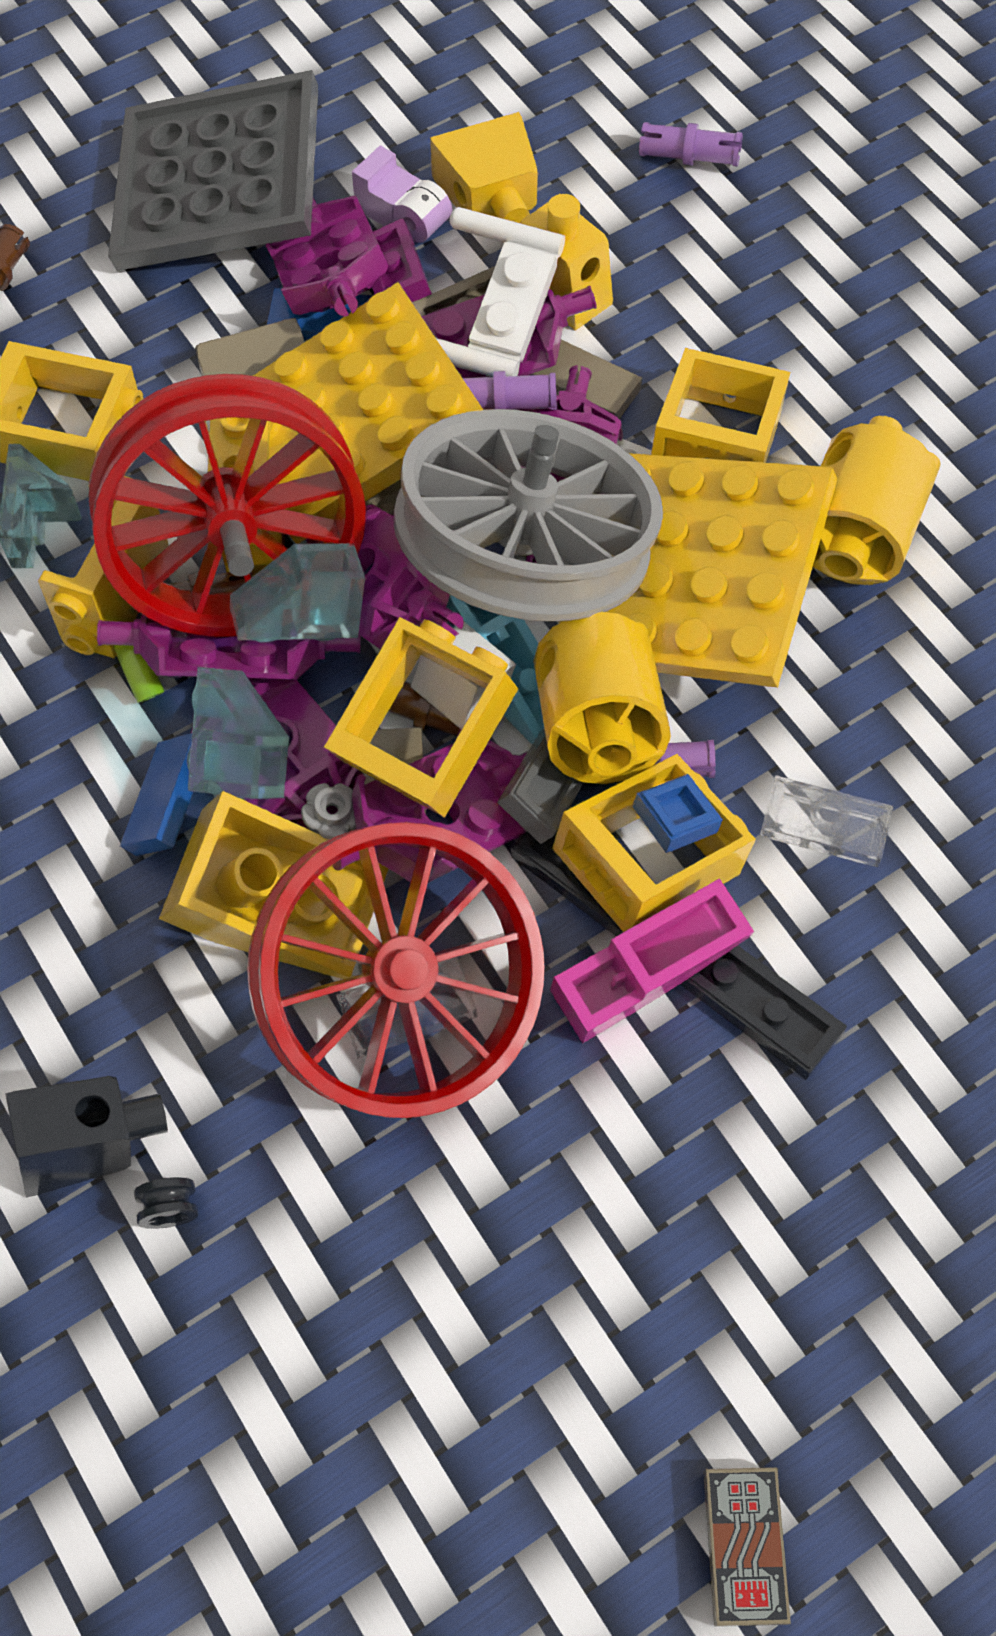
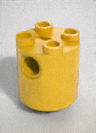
(876, 501)
(601, 698)

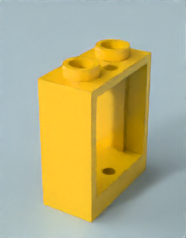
(29, 367)
(707, 380)
(380, 688)
(614, 876)

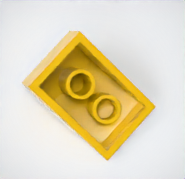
(233, 867)

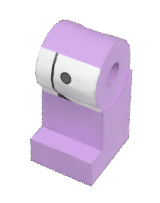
(393, 193)

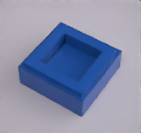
(677, 813)

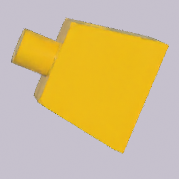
(487, 168)
(584, 255)

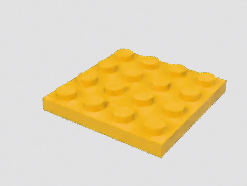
(380, 385)
(729, 564)

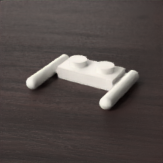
(512, 296)

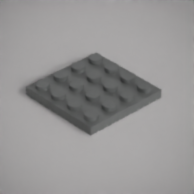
(215, 171)

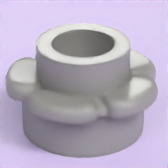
(319, 820)

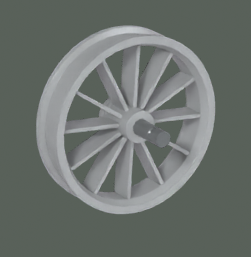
(594, 513)

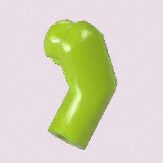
(140, 676)

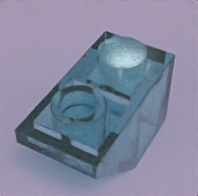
(302, 595)
(235, 739)

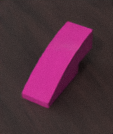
(650, 960)

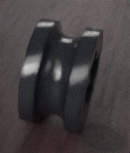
(165, 1203)

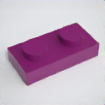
(402, 262)

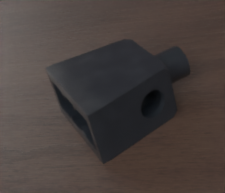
(78, 1131)

